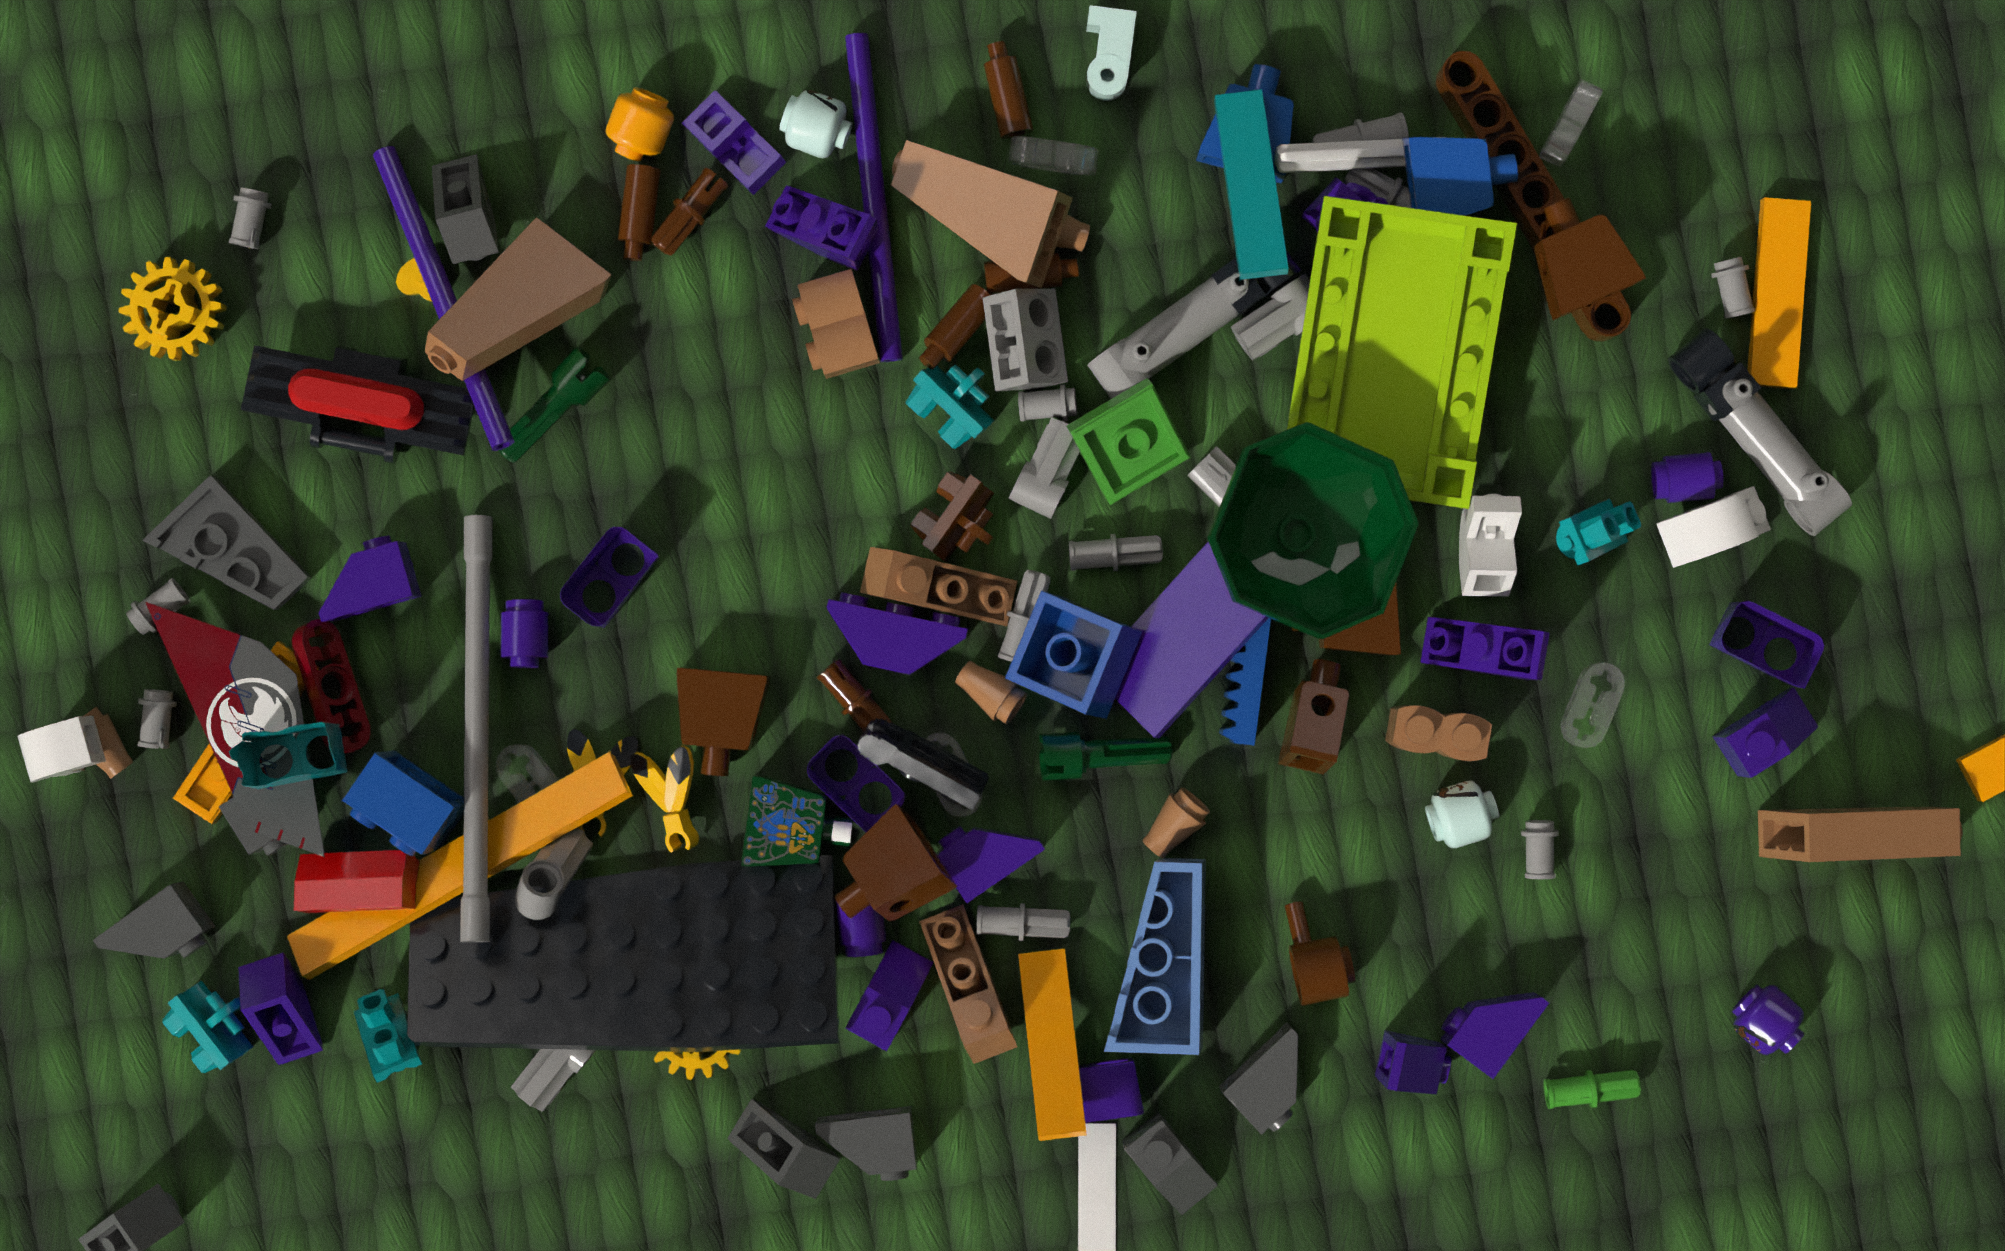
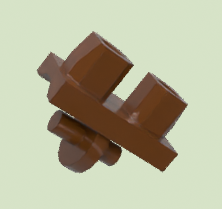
(962, 519)

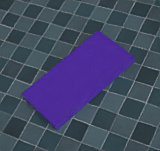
(1184, 644)

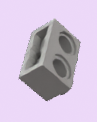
(1025, 339)

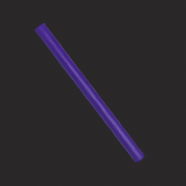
(874, 196)
(438, 286)

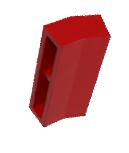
(355, 881)

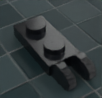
(923, 762)

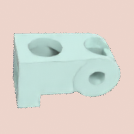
(1110, 68)

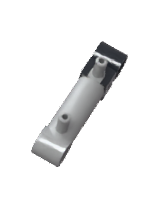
(1183, 326)
(1731, 396)

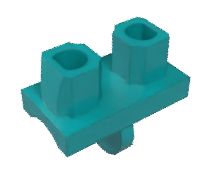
(957, 396)
(1596, 530)
(211, 1024)
(384, 1034)

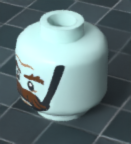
(815, 123)
(1461, 814)

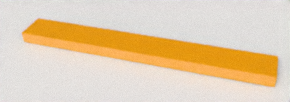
(440, 874)

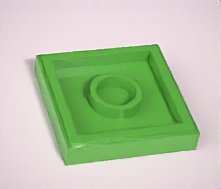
(1128, 441)

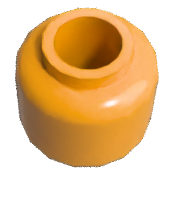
(639, 124)

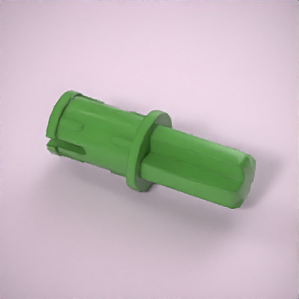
(1592, 1088)

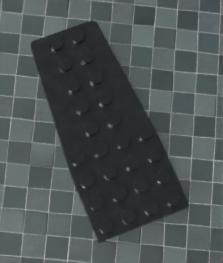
(638, 964)

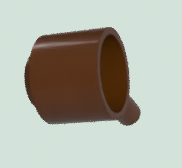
(1318, 965)

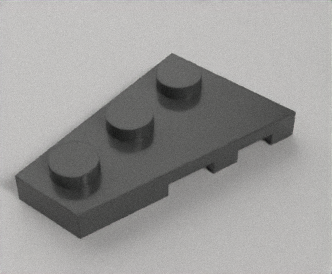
(230, 544)

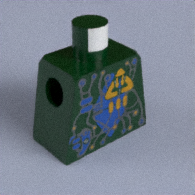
(789, 824)

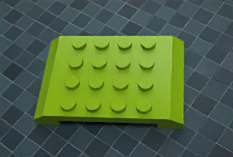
(1403, 337)

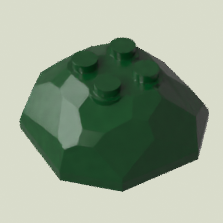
(1313, 530)

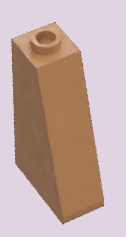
(991, 210)
(516, 300)
(1859, 833)

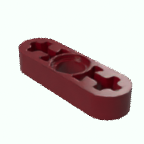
(340, 668)

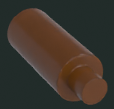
(1007, 92)
(638, 209)
(1001, 281)
(955, 327)

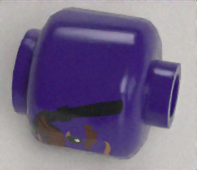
(1768, 1019)

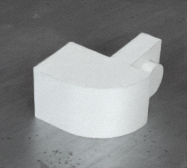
(1714, 527)
(1487, 545)
(61, 748)

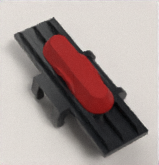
(361, 390)

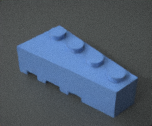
(1165, 969)

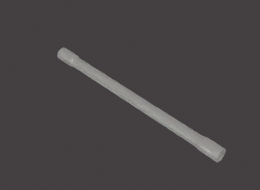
(475, 899)

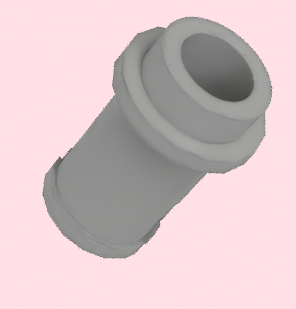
(249, 217)
(1733, 287)
(1047, 404)
(169, 596)
(156, 718)
(1539, 849)

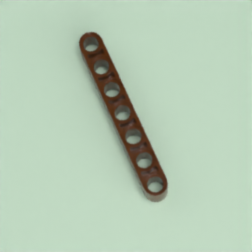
(1531, 170)

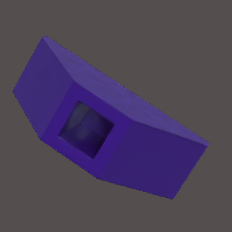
(823, 226)
(893, 636)
(1485, 648)

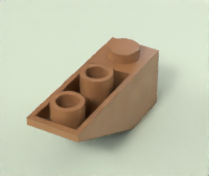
(938, 586)
(968, 984)

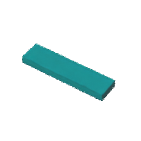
(1251, 184)

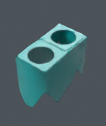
(248, 754)

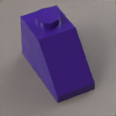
(372, 580)
(1766, 734)
(984, 857)
(889, 995)
(278, 1008)
(1492, 1028)
(1412, 1063)

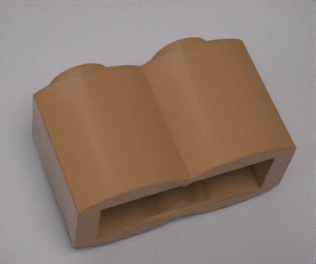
(836, 323)
(1448, 734)

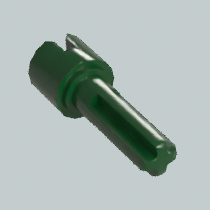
(567, 389)
(1070, 755)

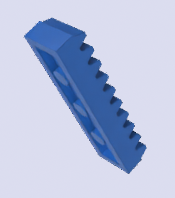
(1249, 688)

